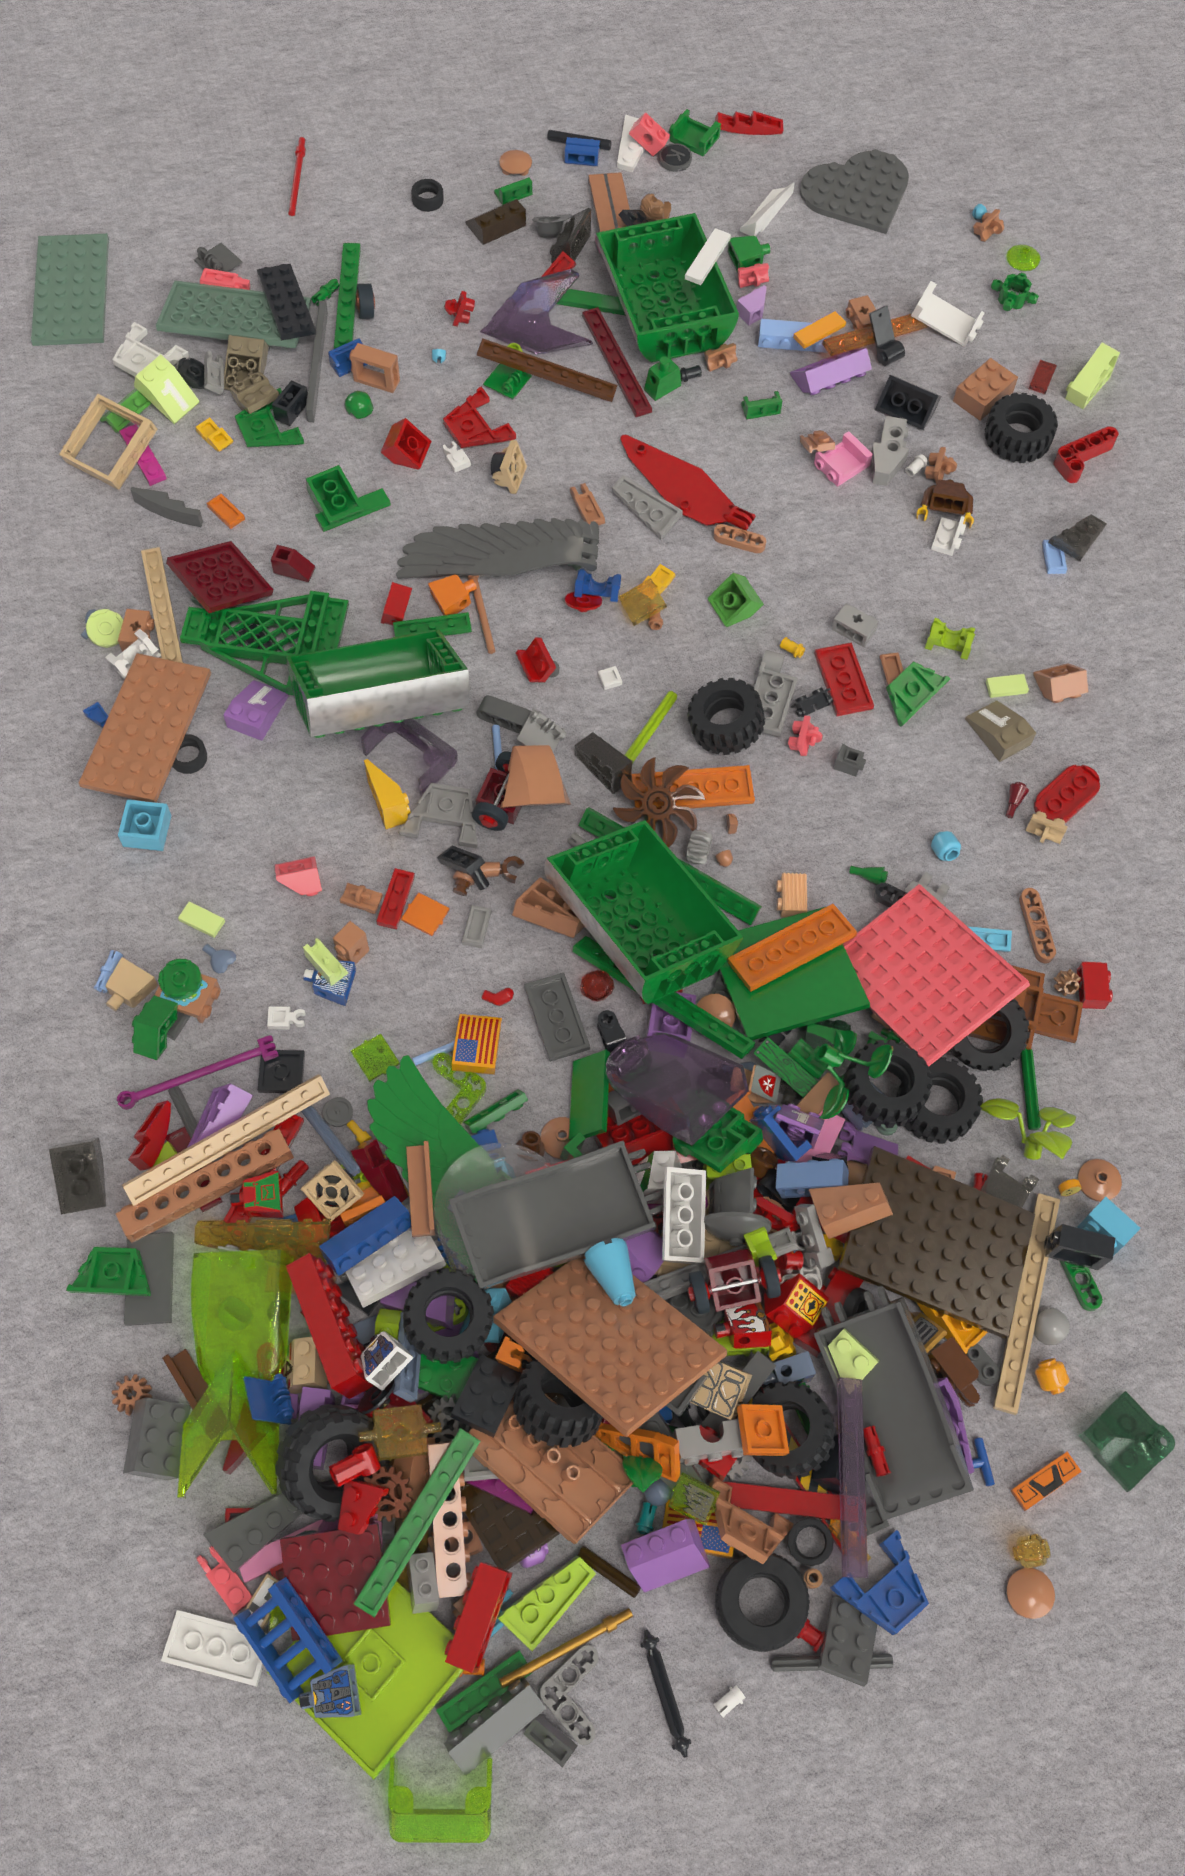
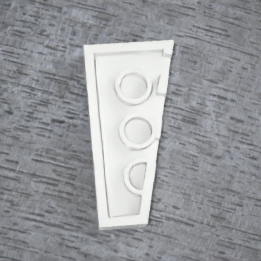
(630, 149)

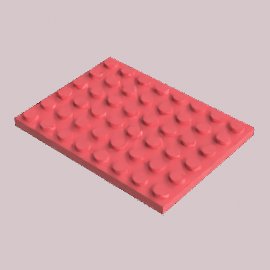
(930, 974)

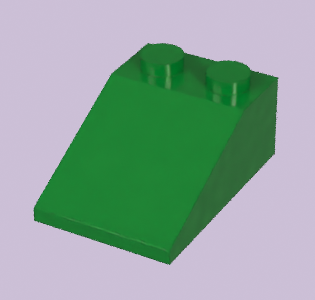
(333, 494)

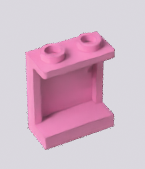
(845, 461)

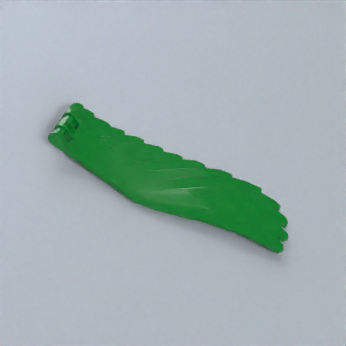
(409, 1114)

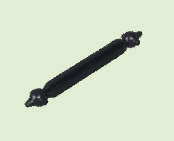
(665, 1693)

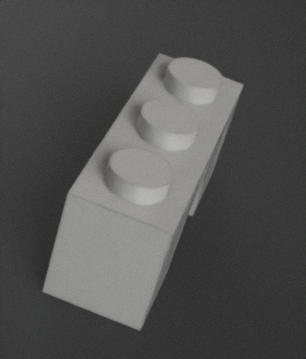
(694, 1448)

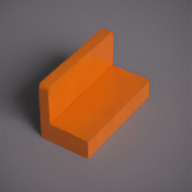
(363, 1206)

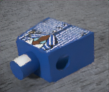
(339, 991)

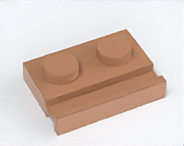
(817, 441)

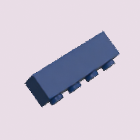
(366, 1235)

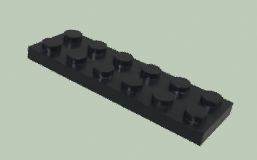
(286, 302)

